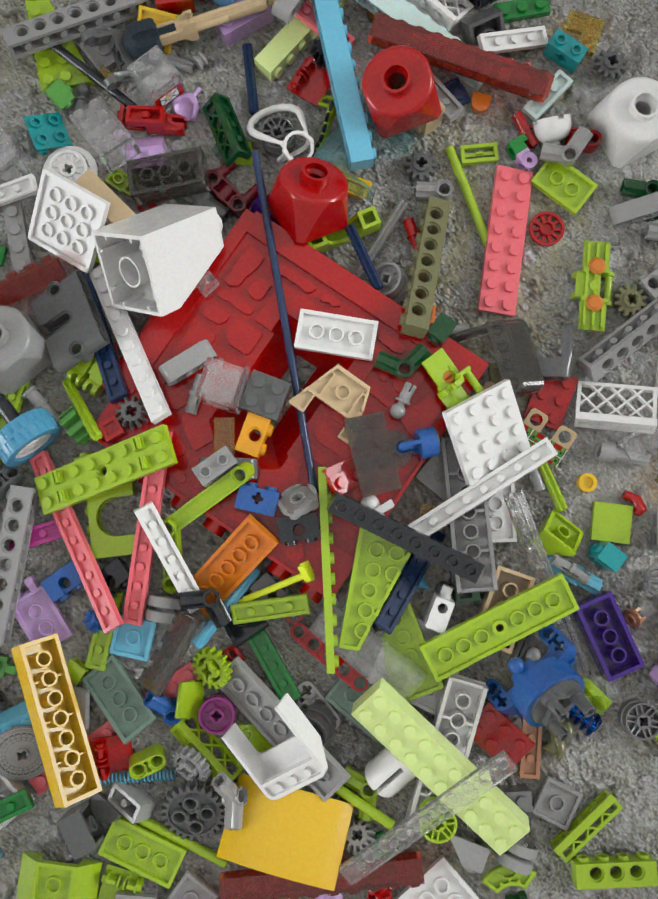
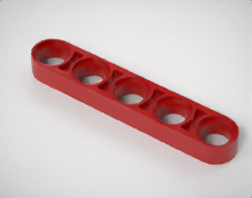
(319, 654)

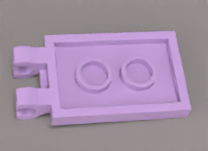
(40, 615)

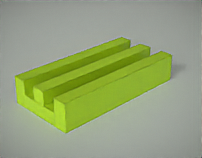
(465, 161)

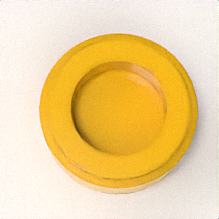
(586, 482)

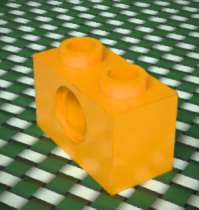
(254, 423)

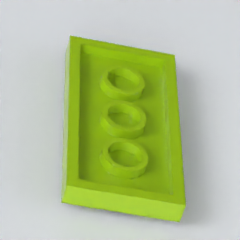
(142, 851)

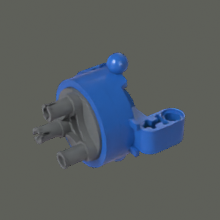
(544, 687)

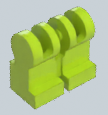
(91, 383)

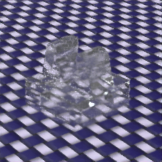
(207, 283)

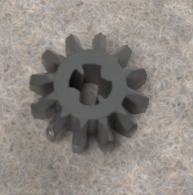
(126, 409)

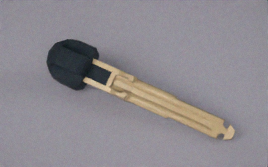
(145, 34)

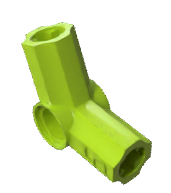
(357, 782)

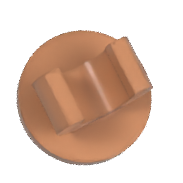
(633, 618)

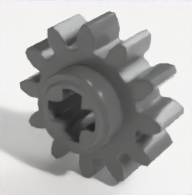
(610, 64)
(428, 165)

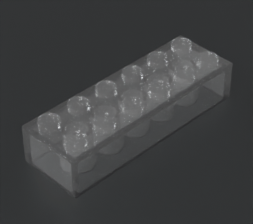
(376, 657)

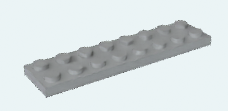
(258, 705)

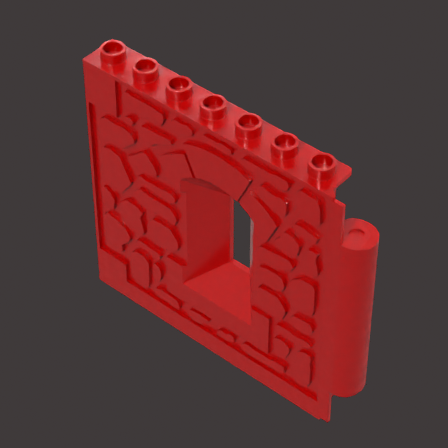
(246, 329)

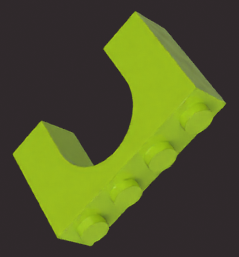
(102, 542)

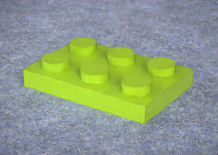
(564, 185)

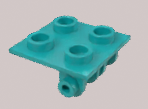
(47, 132)

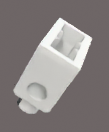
(438, 617)

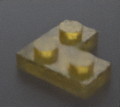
(587, 27)

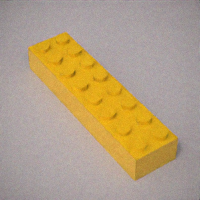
(56, 721)

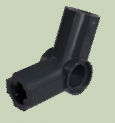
(216, 609)

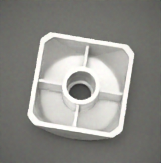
(628, 120)

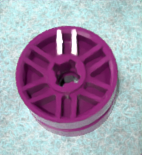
(209, 718)

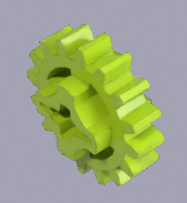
(212, 667)

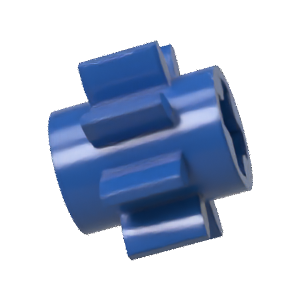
(91, 621)

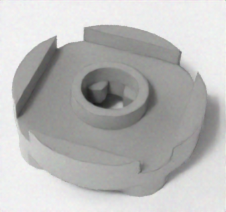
(307, 500)

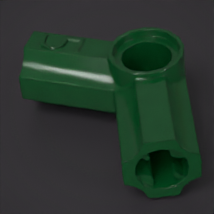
(638, 188)
(391, 364)

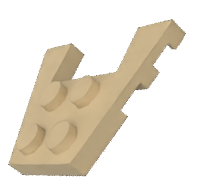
(339, 391)

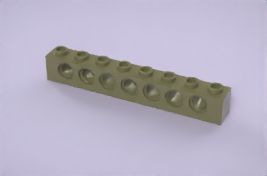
(425, 267)

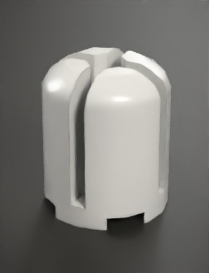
(387, 774)

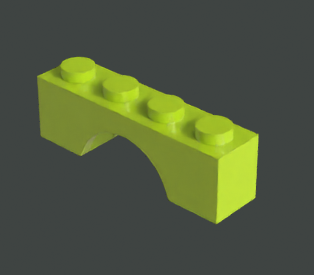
(366, 223)

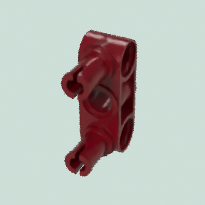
(227, 193)

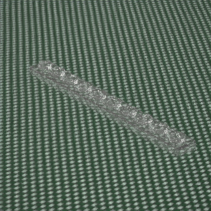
(540, 566)
(428, 817)

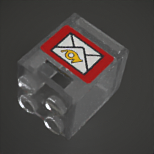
(156, 78)
(222, 384)

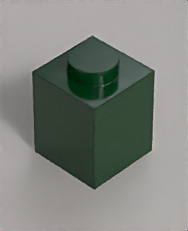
(440, 330)

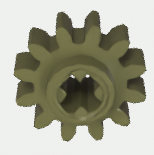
(624, 295)

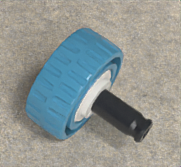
(25, 433)

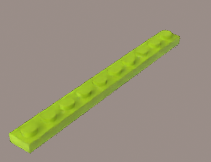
(330, 619)

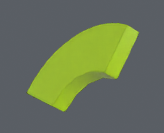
(502, 877)

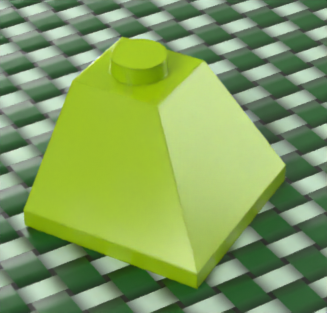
(559, 535)

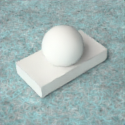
(374, 503)

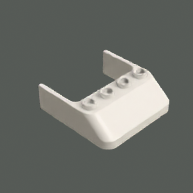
(288, 764)

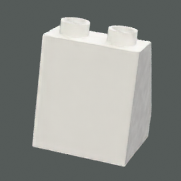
(158, 256)

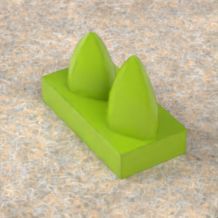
(596, 696)

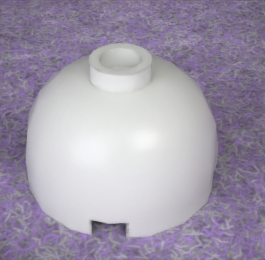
(552, 129)

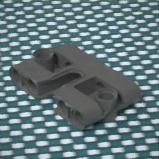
(72, 311)

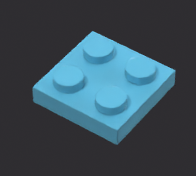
(133, 640)

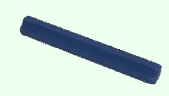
(250, 78)
(363, 257)

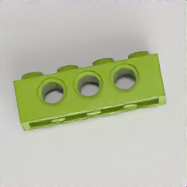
(643, 876)

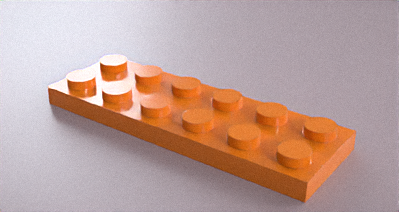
(235, 559)

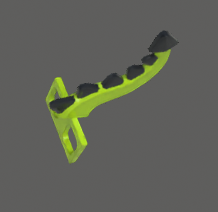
(329, 116)

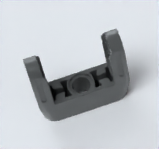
(559, 367)

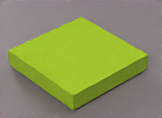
(611, 522)

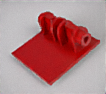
(309, 81)
(110, 755)

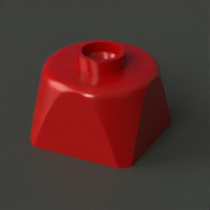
(405, 107)
(309, 199)

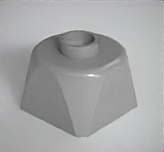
(21, 349)

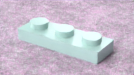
(560, 84)

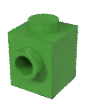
(60, 94)

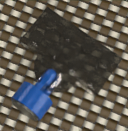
(382, 452)

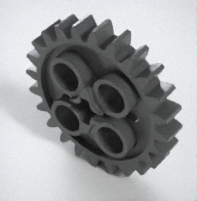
(193, 810)

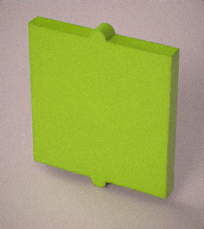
(189, 699)

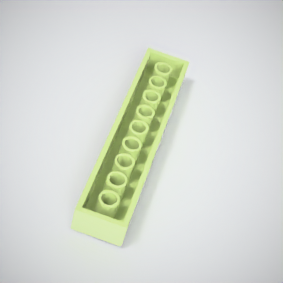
(437, 763)

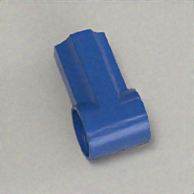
(163, 706)

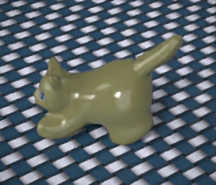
(553, 746)

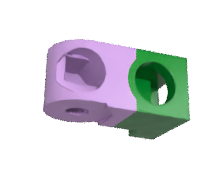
(521, 154)

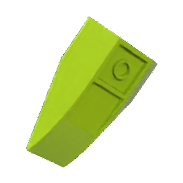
(57, 879)

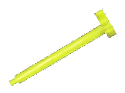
(306, 574)

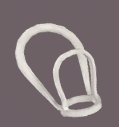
(261, 136)

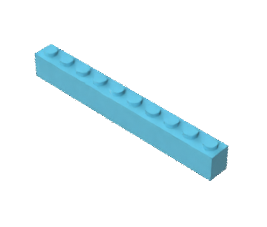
(344, 84)

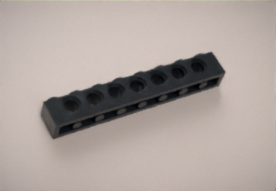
(405, 537)

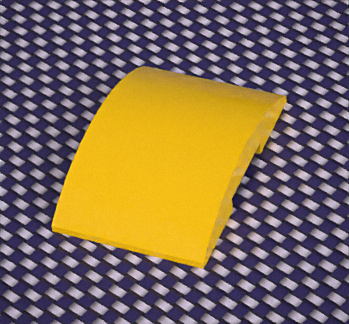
(289, 836)

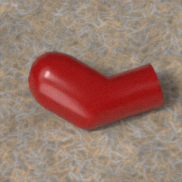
(637, 501)

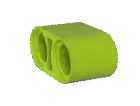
(147, 761)

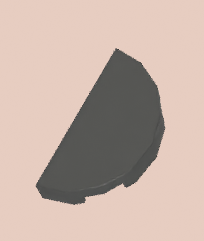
(103, 809)

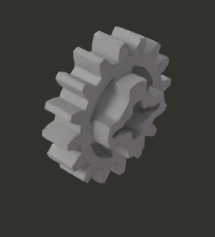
(190, 764)

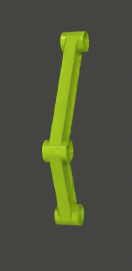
(199, 505)

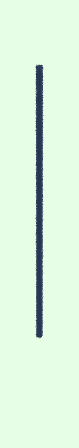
(283, 316)

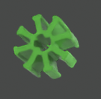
(74, 425)

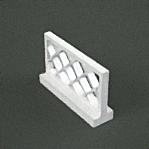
(442, 13)
(616, 422)

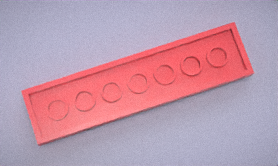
(505, 241)

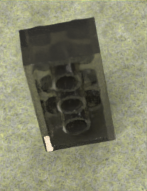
(168, 176)

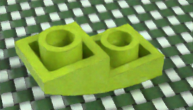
(119, 181)

